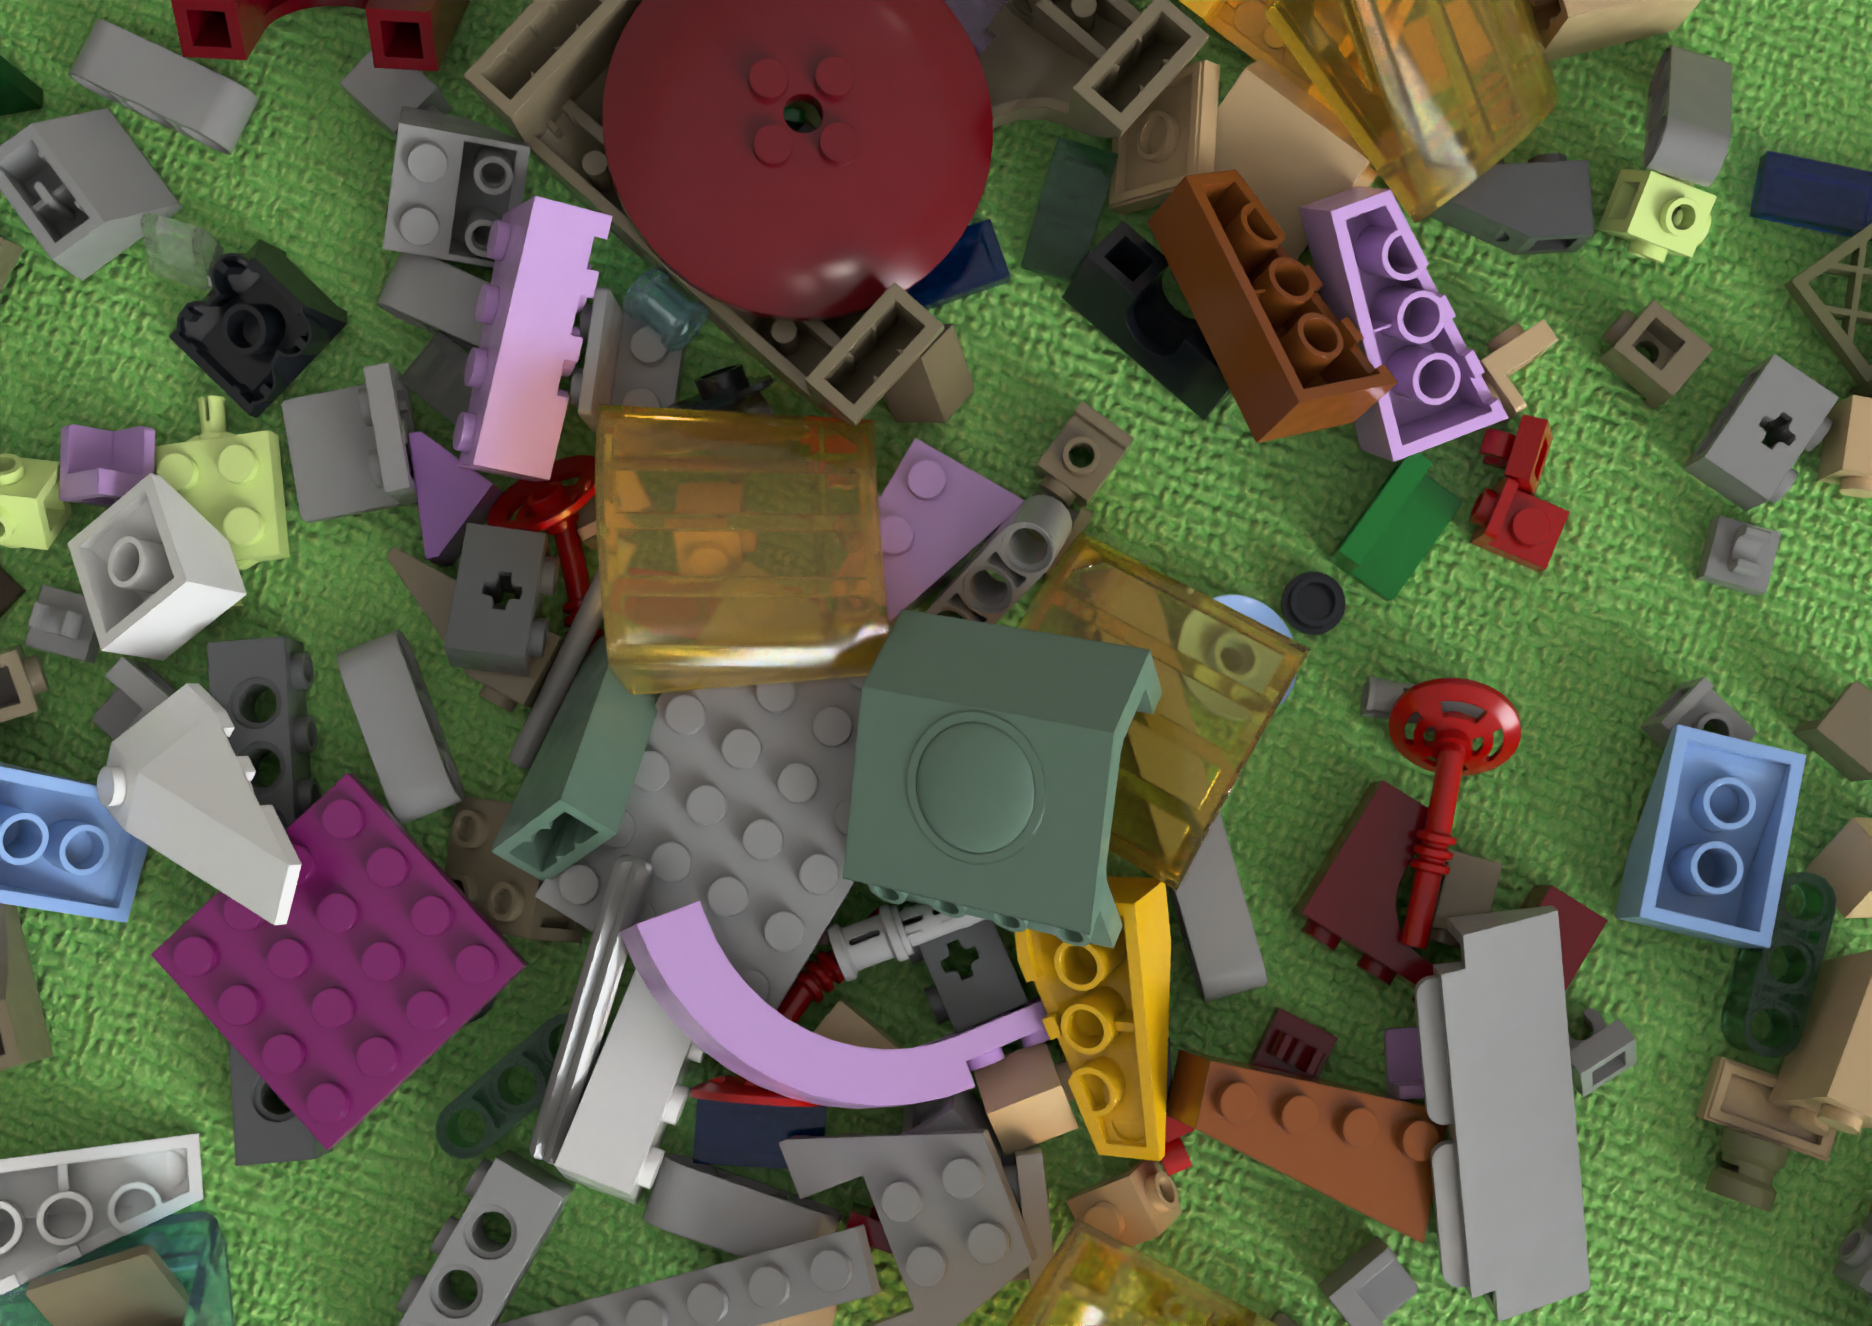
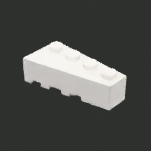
(629, 1100)

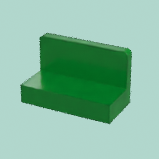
(1396, 528)

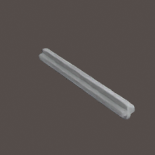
(590, 1005)

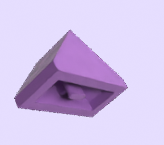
(447, 498)

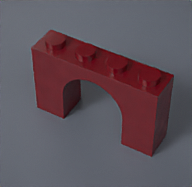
(400, 31)
(1358, 882)

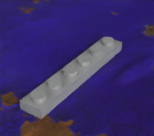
(736, 1292)

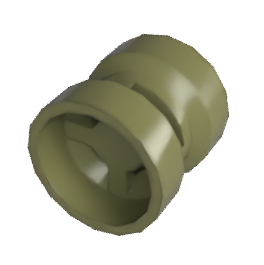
(1747, 1169)

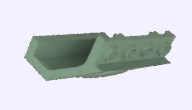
(994, 773)

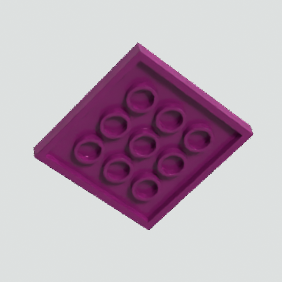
(360, 979)

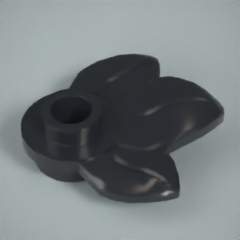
(724, 389)

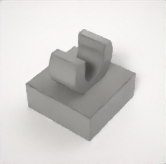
(1738, 555)
(62, 625)
(1602, 1055)

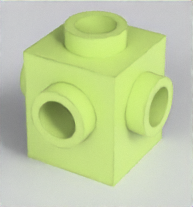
(1657, 214)
(30, 502)

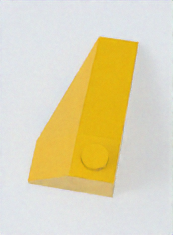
(1112, 1018)

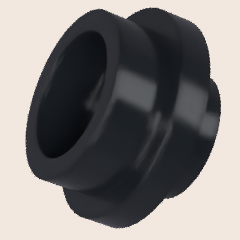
(1313, 603)

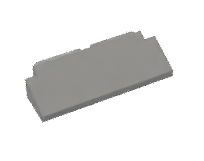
(1504, 1087)

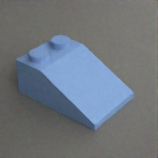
(1713, 839)
(64, 847)

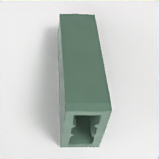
(580, 773)

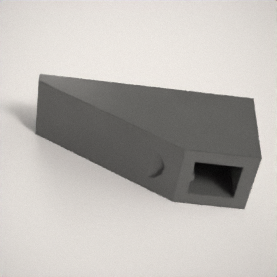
(1526, 206)

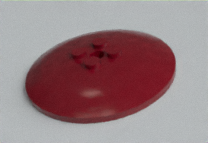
(785, 215)

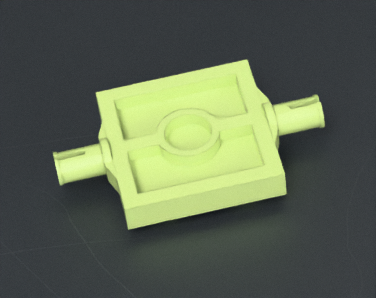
(232, 484)

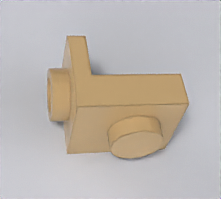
(1509, 354)
(1130, 1205)

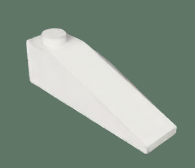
(193, 801)
(88, 1197)

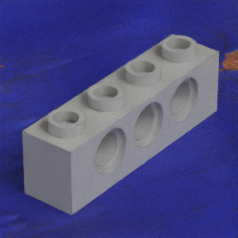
(531, 1204)

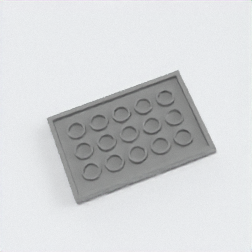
(741, 812)

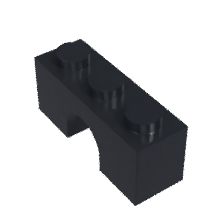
(1125, 299)

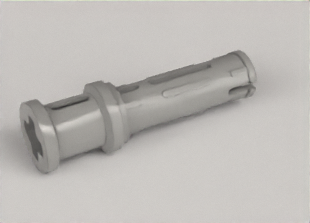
(890, 935)

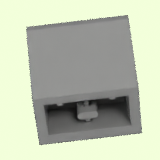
(451, 185)
(82, 188)

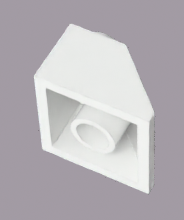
(153, 572)

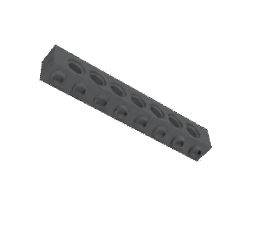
(237, 675)

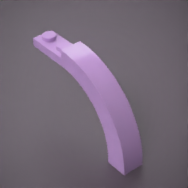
(751, 1038)

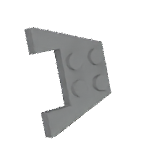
(939, 1207)

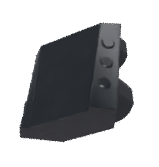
(257, 325)

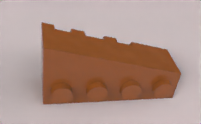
(1262, 312)
(1322, 1133)

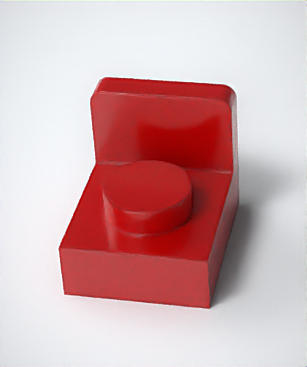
(1516, 524)

